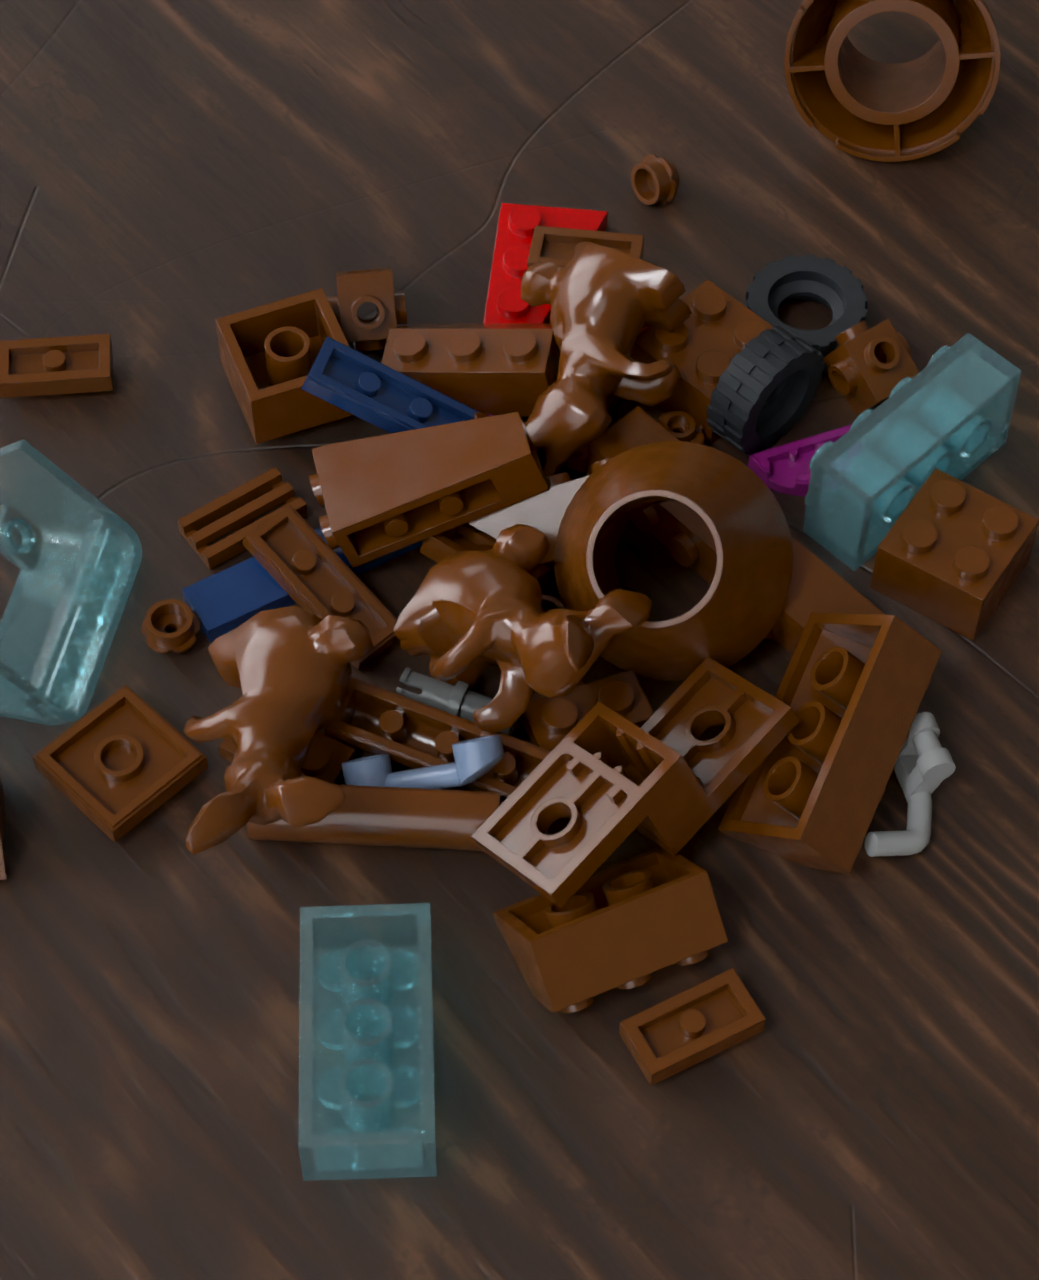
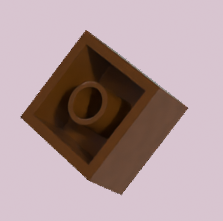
(700, 348)
(269, 358)
(954, 554)

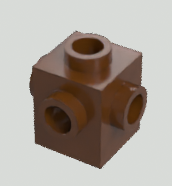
(368, 286)
(869, 364)

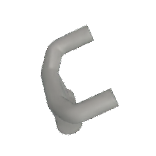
(919, 772)

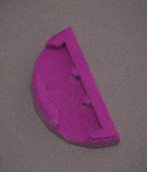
(787, 466)

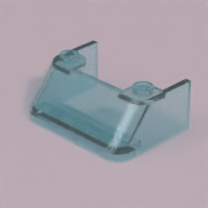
(69, 592)

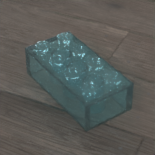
(939, 419)
(366, 1042)

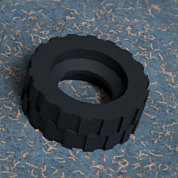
(813, 281)
(765, 390)

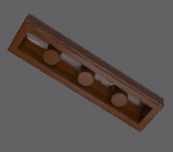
(423, 736)
(393, 819)

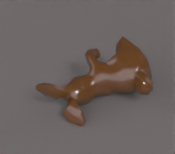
(596, 317)
(490, 612)
(292, 686)

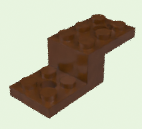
(632, 778)

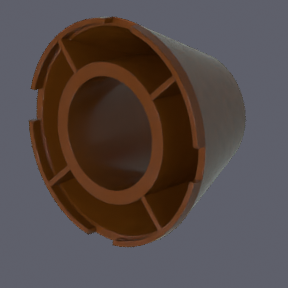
(892, 108)
(750, 548)

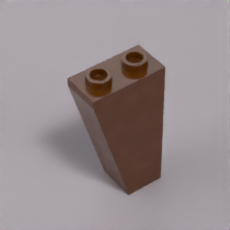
(421, 482)

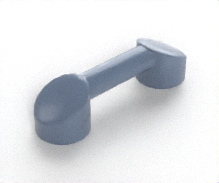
(471, 757)

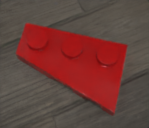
(511, 256)

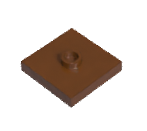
(120, 762)

